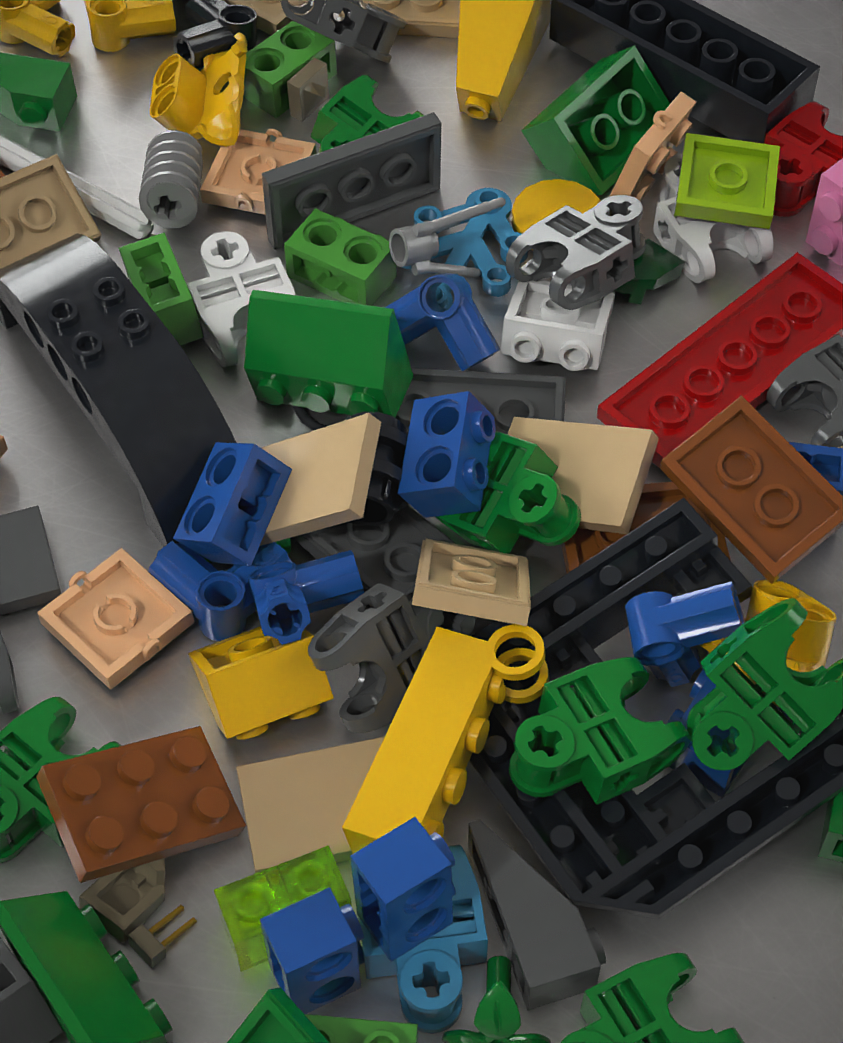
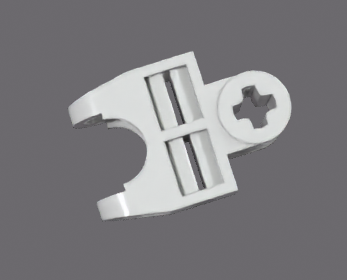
(696, 238)
(225, 291)

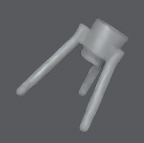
(419, 243)

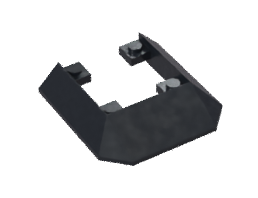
(673, 837)

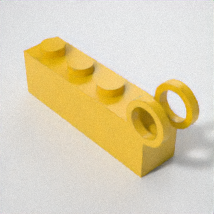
(439, 728)

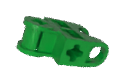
(353, 115)
(517, 500)
(738, 705)
(591, 735)
(29, 744)
(636, 1010)

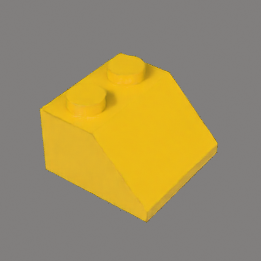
(259, 681)

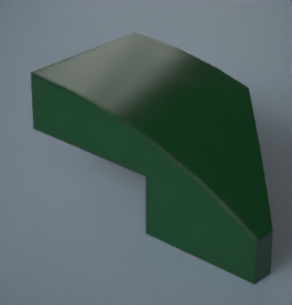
(652, 271)

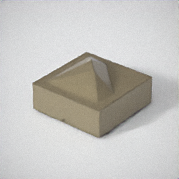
(308, 89)

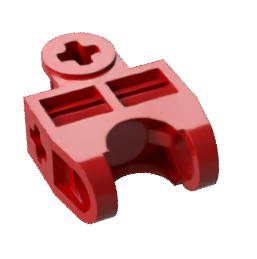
(803, 156)

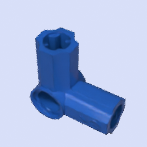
(459, 326)
(205, 588)
(290, 592)
(670, 627)

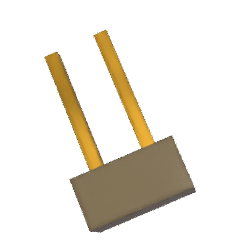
(148, 946)

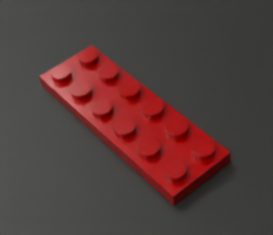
(731, 355)

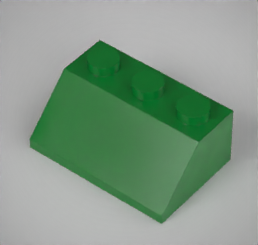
(598, 121)
(325, 354)
(77, 974)

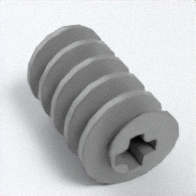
(171, 179)

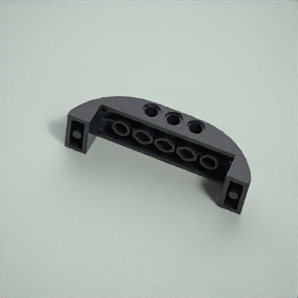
(118, 370)

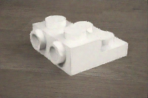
(547, 332)

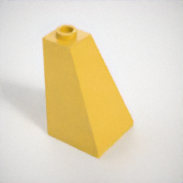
(495, 51)

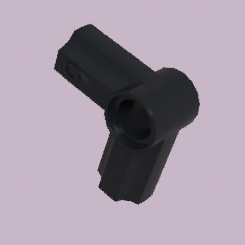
(214, 29)

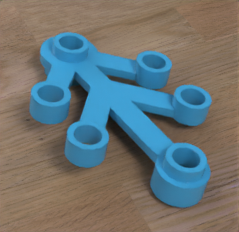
(470, 244)

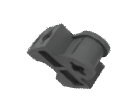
(364, 25)
(582, 249)
(815, 384)
(386, 644)

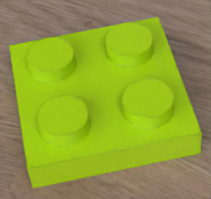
(727, 181)

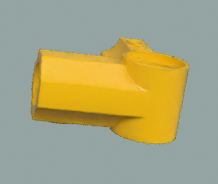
(120, 20)
(33, 24)

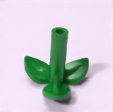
(497, 1012)

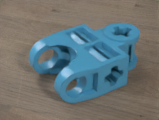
(438, 958)

